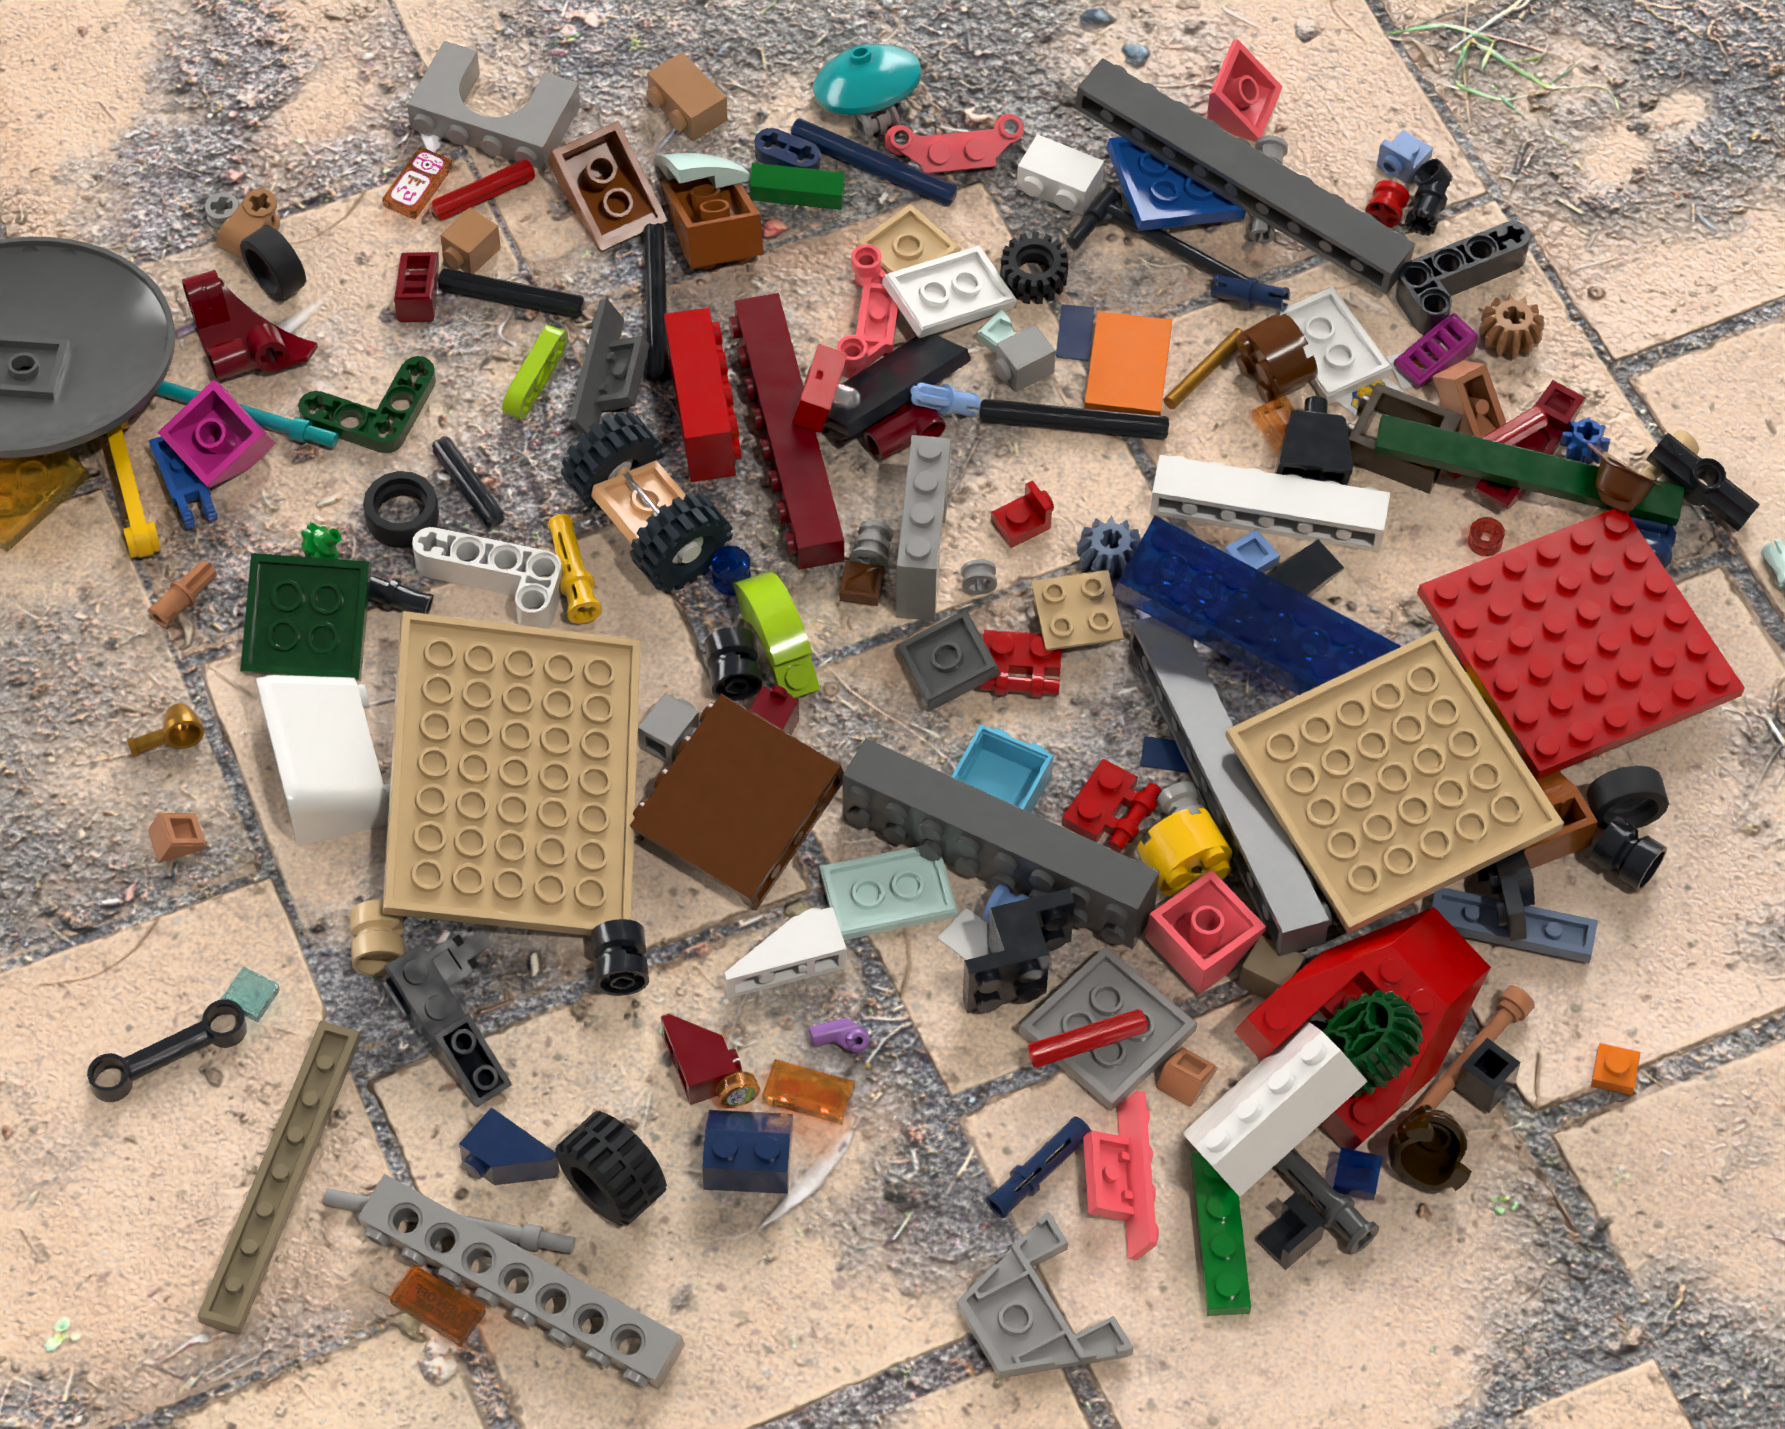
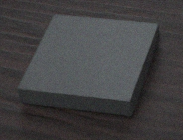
(948, 659)

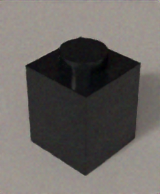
(1488, 1075)

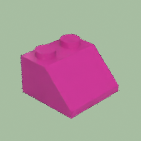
(216, 436)

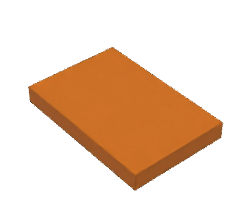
(1128, 363)

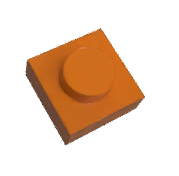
(1615, 1069)

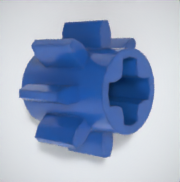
(1579, 435)

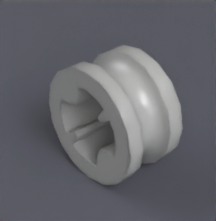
(215, 204)
(979, 576)

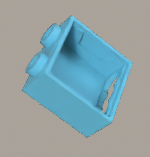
(1005, 767)

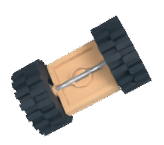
(668, 530)

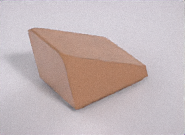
(176, 835)
(1185, 1076)

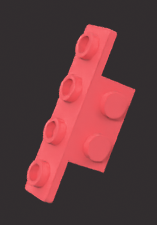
(1121, 1175)

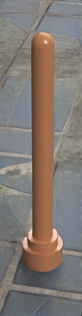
(1513, 1006)

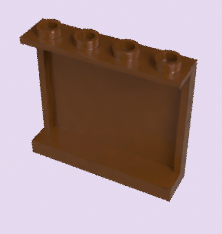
(738, 799)

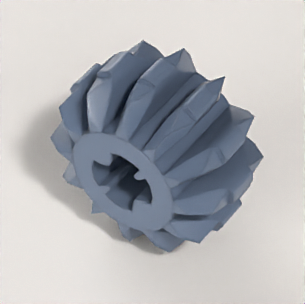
(1107, 546)

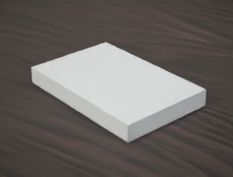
(949, 291)
(1339, 343)

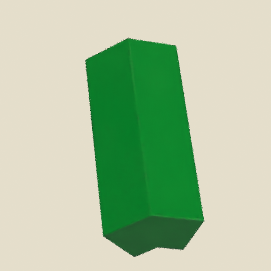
(797, 186)

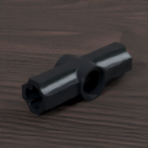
(1718, 495)

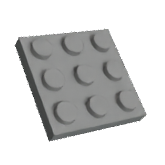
(1099, 992)

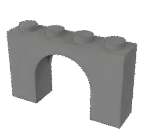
(525, 135)
(922, 527)

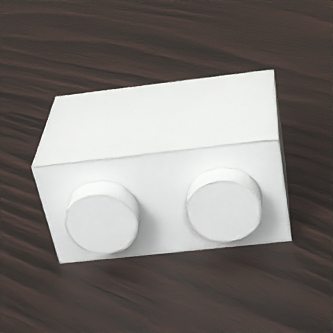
(1060, 174)

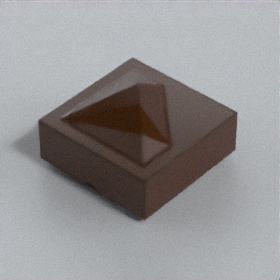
(861, 583)

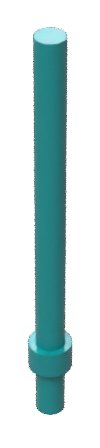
(297, 429)

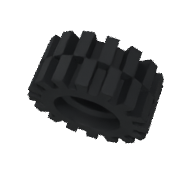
(1036, 251)

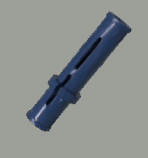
(1006, 1196)

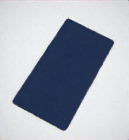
(1075, 332)
(1162, 755)

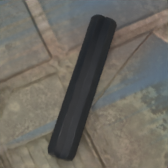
(468, 482)

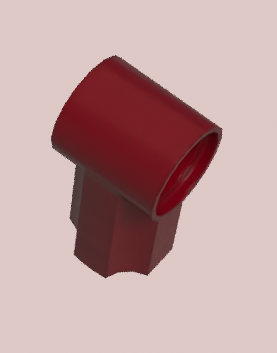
(896, 431)

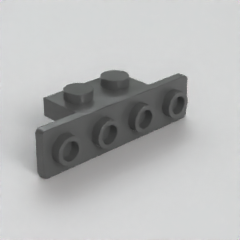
(609, 371)

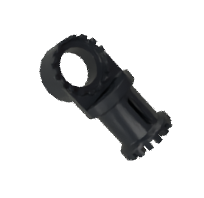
(1430, 196)

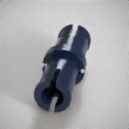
(1250, 292)

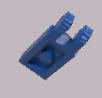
(181, 483)

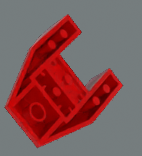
(1414, 959)

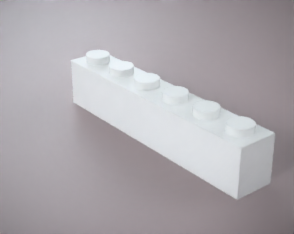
(1269, 503)

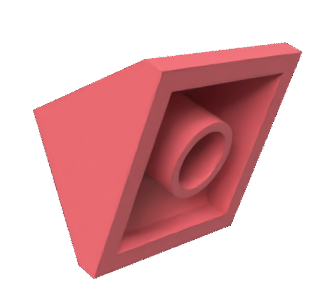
(1243, 94)

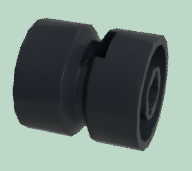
(733, 663)
(1623, 850)
(620, 957)

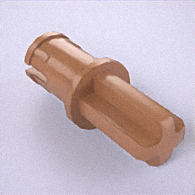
(182, 594)

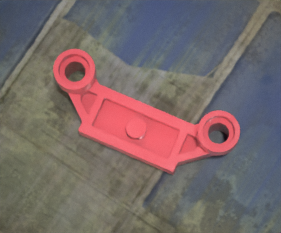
(955, 150)
(876, 315)

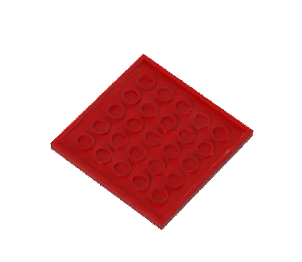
(1580, 642)

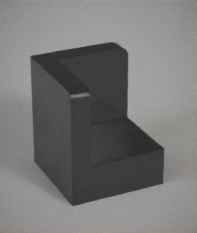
(1293, 1232)

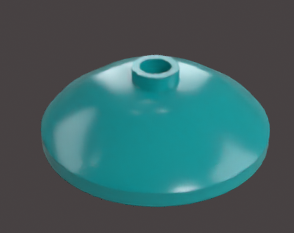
(867, 79)

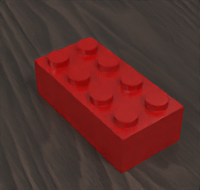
(703, 394)

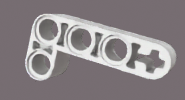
(443, 553)

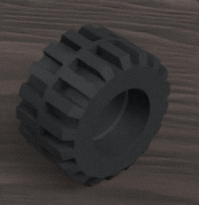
(611, 1168)

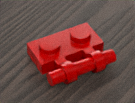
(1022, 655)
(1101, 800)

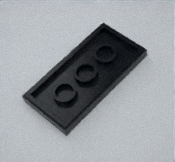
(889, 380)

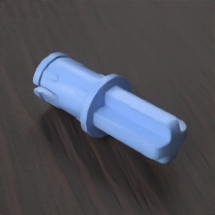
(945, 399)

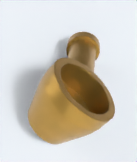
(180, 731)

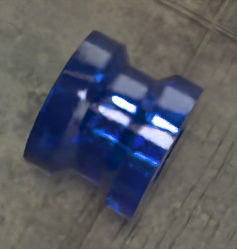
(738, 564)

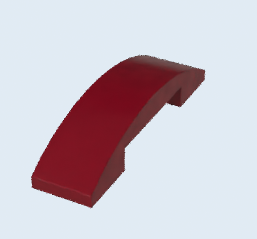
(1560, 407)

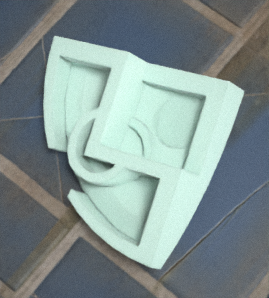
(695, 166)

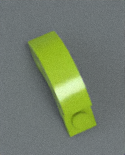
(777, 622)

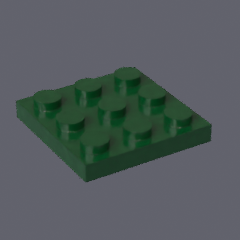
(305, 616)

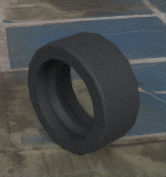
(273, 262)
(394, 485)
(1630, 793)

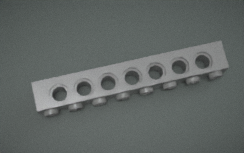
(395, 1201)

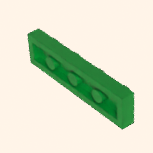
(1220, 1241)

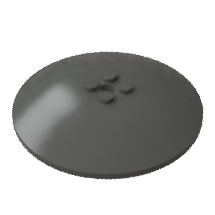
(88, 331)

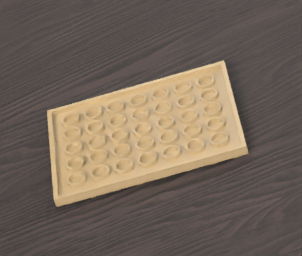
(512, 775)

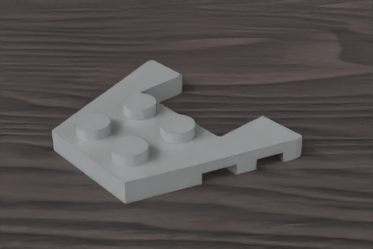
(1019, 1320)

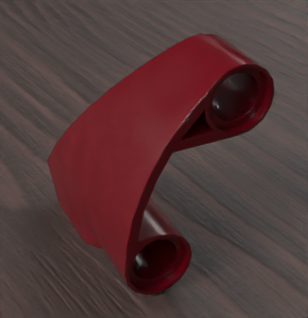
(236, 335)

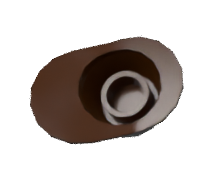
(1619, 484)

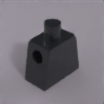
(1316, 444)

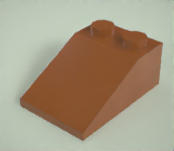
(606, 186)
(713, 222)

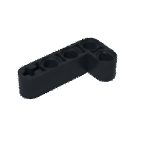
(1431, 279)

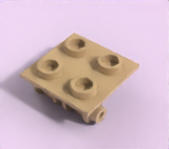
(1076, 610)

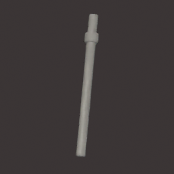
(529, 1237)

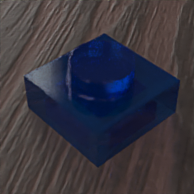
(1357, 1174)

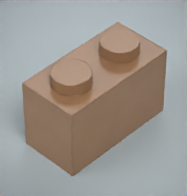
(686, 97)

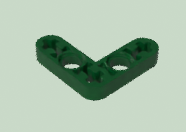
(374, 420)

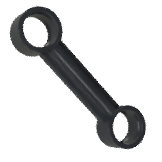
(167, 1050)

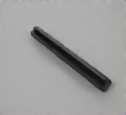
(656, 302)
(1074, 418)

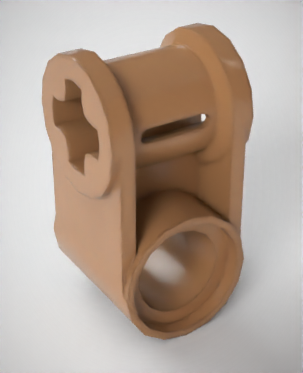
(254, 212)

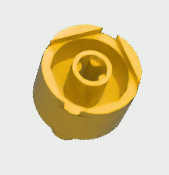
(1185, 849)

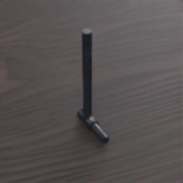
(1109, 207)

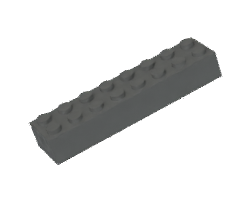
(997, 841)

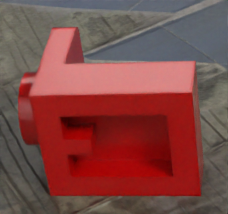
(1024, 516)

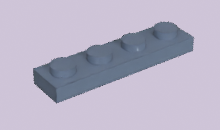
(1546, 929)

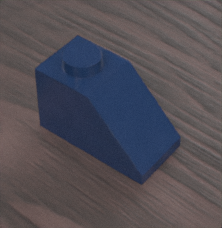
(505, 1152)

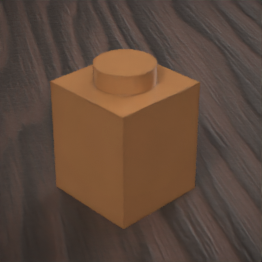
(470, 241)

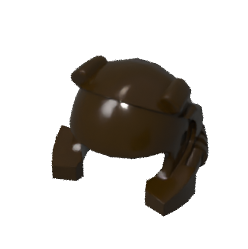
(1429, 1150)

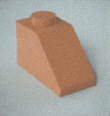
(1470, 392)

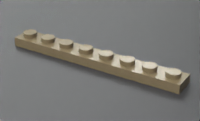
(279, 1178)

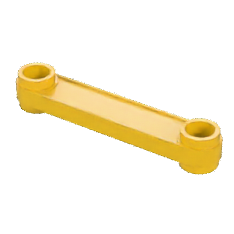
(141, 536)

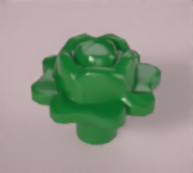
(320, 542)

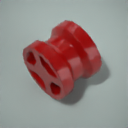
(1388, 202)

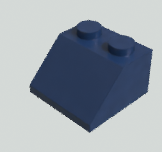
(747, 1151)

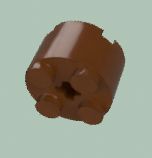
(1275, 357)

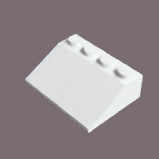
(1274, 1107)

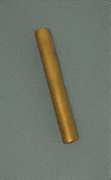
(1202, 370)

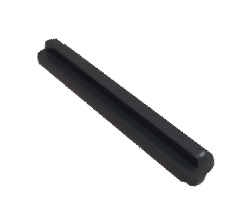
(511, 292)

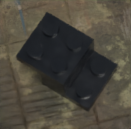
(1018, 951)

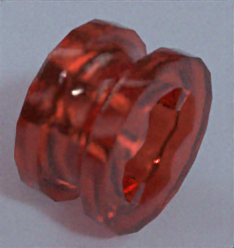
(1490, 526)

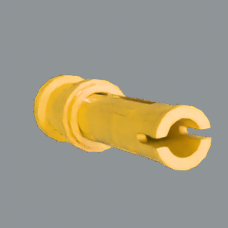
(576, 582)

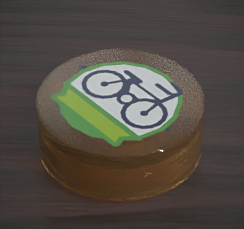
(737, 1089)

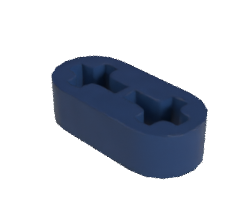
(788, 150)

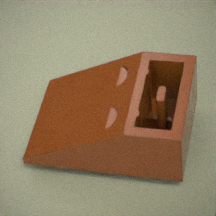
(1577, 818)

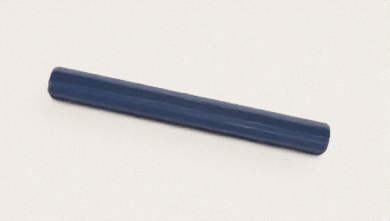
(876, 162)

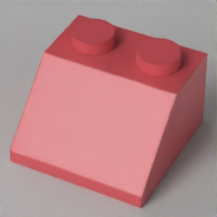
(1203, 931)

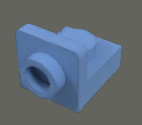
(1403, 156)

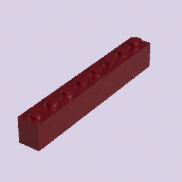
(793, 450)

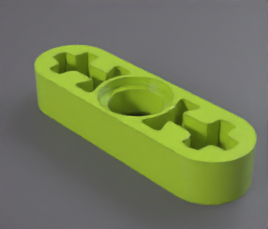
(535, 372)

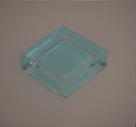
(252, 993)

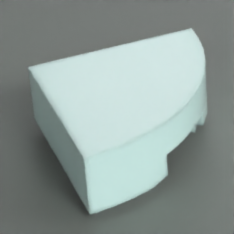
(995, 330)

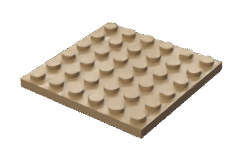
(1393, 781)

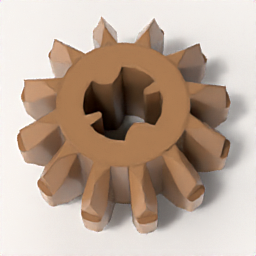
(1511, 326)

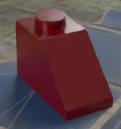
(698, 1057)

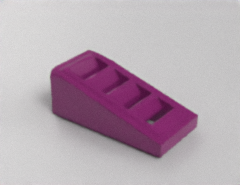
(1453, 334)

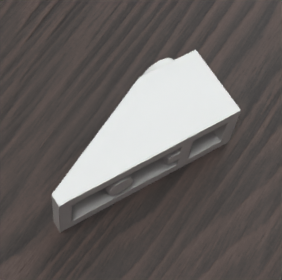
(795, 951)

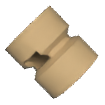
(376, 938)

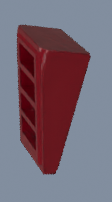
(417, 289)

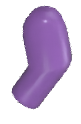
(842, 1032)

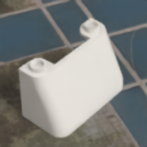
(324, 755)

